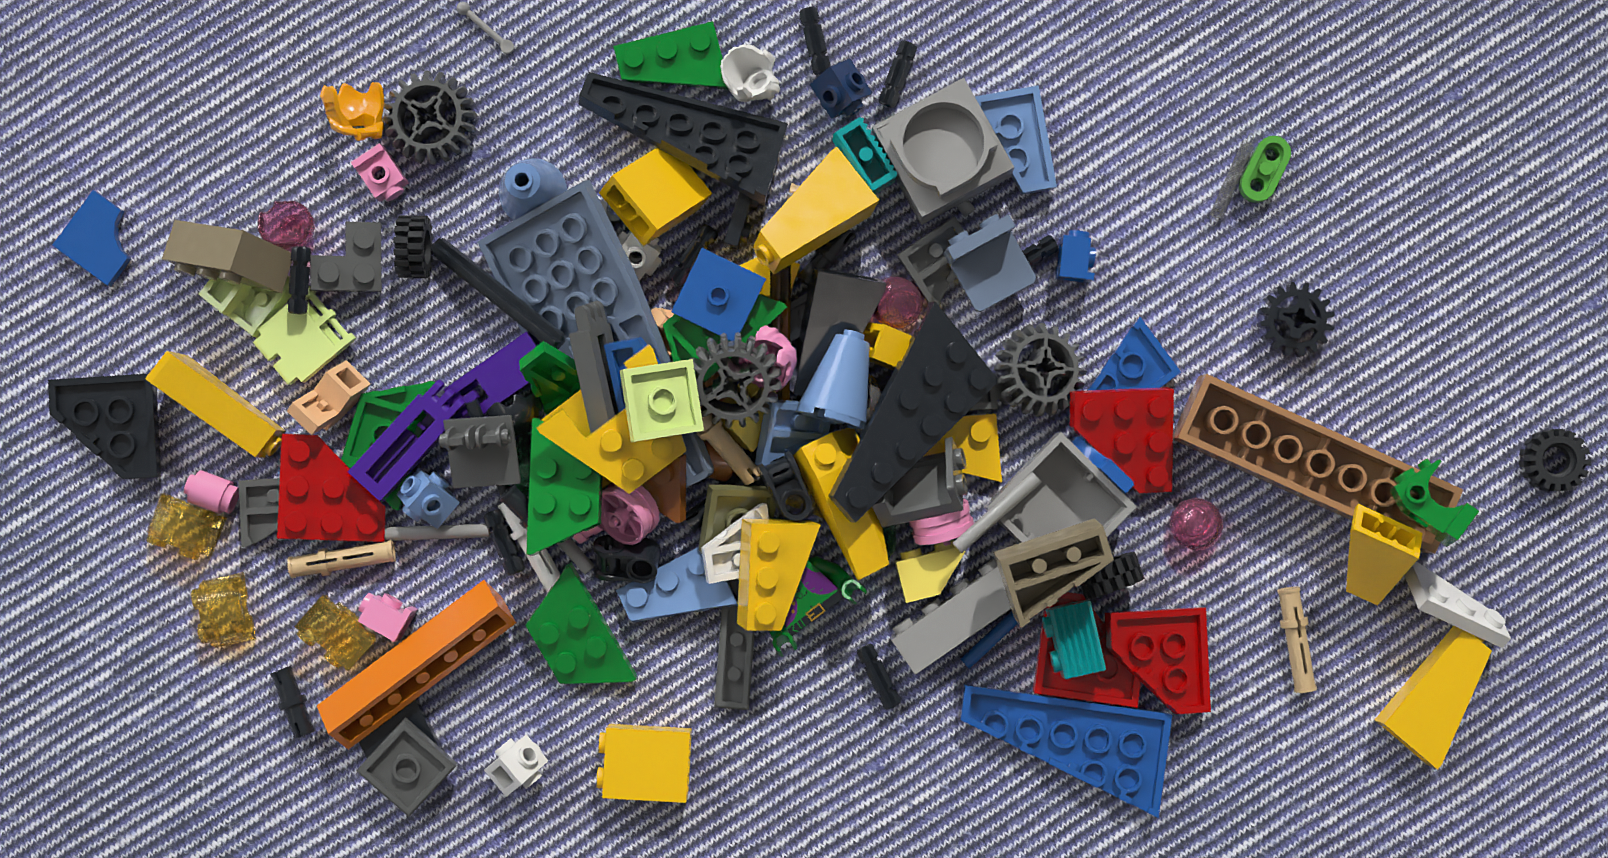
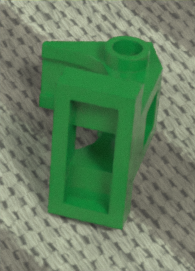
(1443, 522)

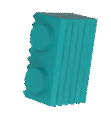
(865, 155)
(1074, 639)

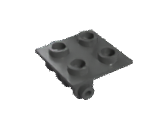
(481, 451)

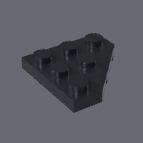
(112, 419)

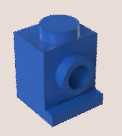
(1075, 257)

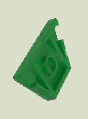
(686, 336)
(373, 416)
(562, 494)
(576, 635)

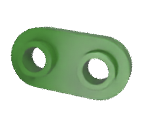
(1264, 170)

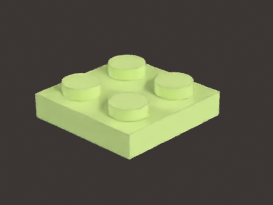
(661, 400)

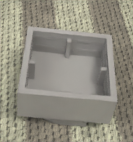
(943, 151)
(1068, 494)

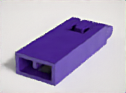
(497, 375)
(398, 449)

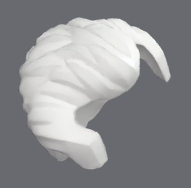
(749, 73)

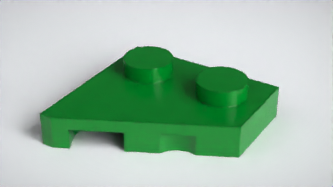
(551, 375)

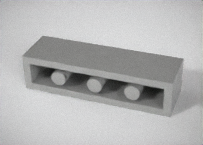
(953, 619)

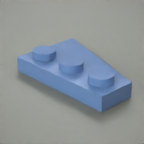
(1022, 130)
(676, 590)

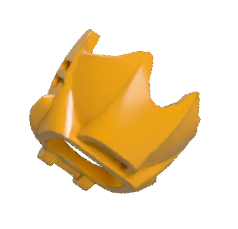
(355, 109)

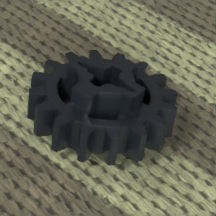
(1291, 333)

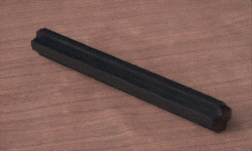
(497, 293)

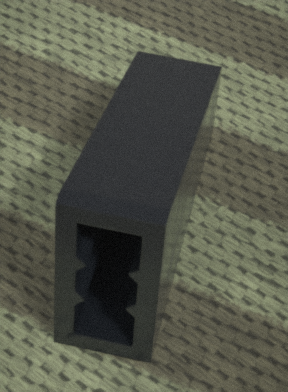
(832, 304)

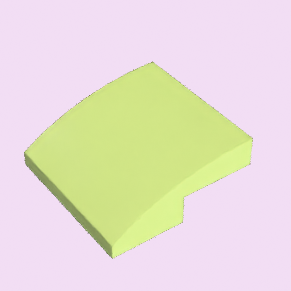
(245, 303)

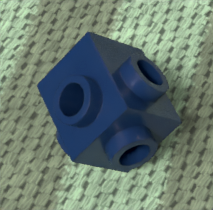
(841, 89)

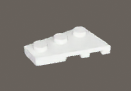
(1455, 607)

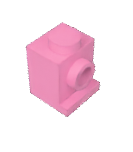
(372, 161)
(386, 615)

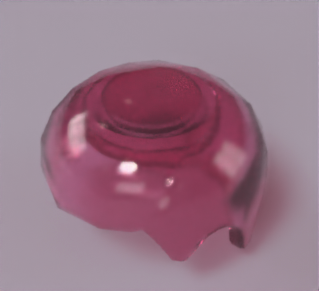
(286, 225)
(899, 304)
(1196, 524)

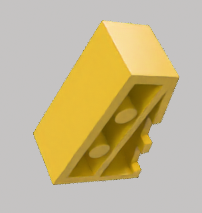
(770, 569)

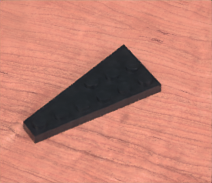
(715, 139)
(919, 405)

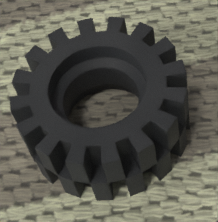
(413, 246)
(1574, 454)
(1115, 576)

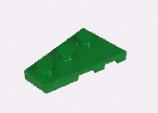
(675, 57)

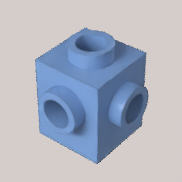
(427, 498)

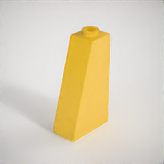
(817, 212)
(216, 403)
(1435, 697)

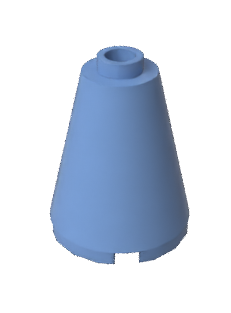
(529, 186)
(840, 383)

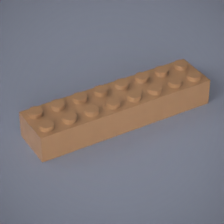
(1298, 454)

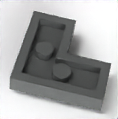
(357, 269)

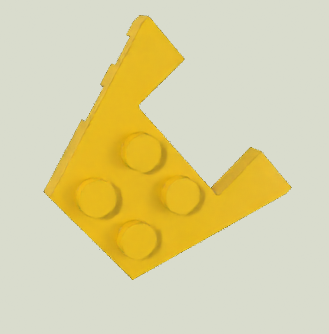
(610, 447)

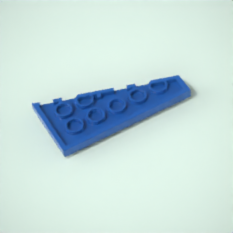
(1096, 742)

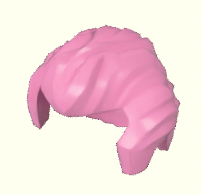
(783, 350)

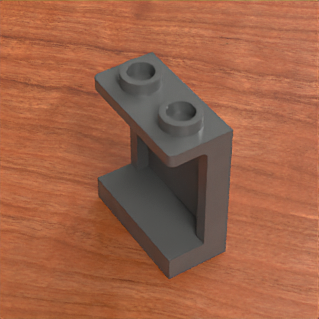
(927, 489)

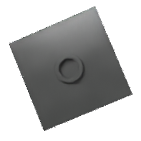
(407, 767)

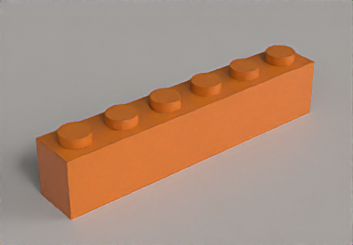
(415, 664)

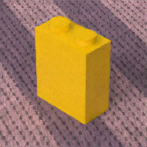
(654, 194)
(645, 763)

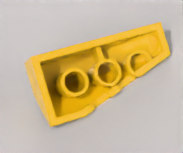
(820, 466)

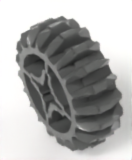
(405, 101)
(1043, 343)
(745, 372)

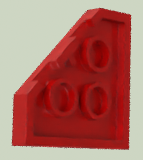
(1130, 430)
(321, 497)
(1165, 653)
(1111, 686)

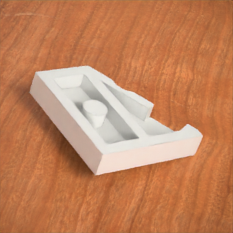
(722, 553)

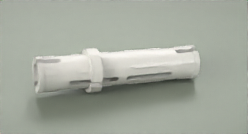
(542, 562)

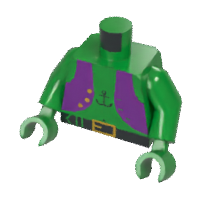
(818, 590)

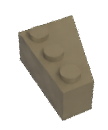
(227, 255)
(1050, 566)

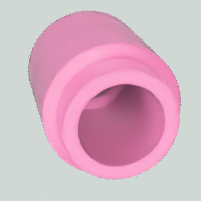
(211, 492)

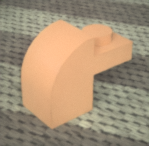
(330, 399)

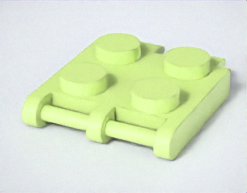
(302, 340)

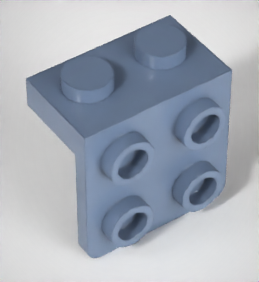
(989, 263)

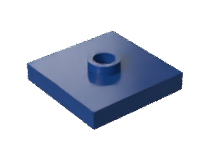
(718, 294)

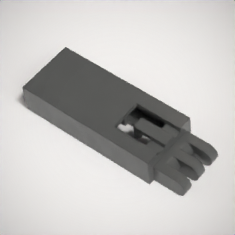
(592, 363)

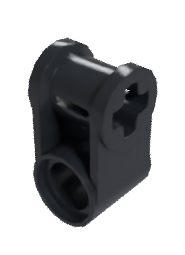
(785, 485)
(626, 561)

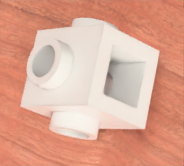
(647, 261)
(516, 765)

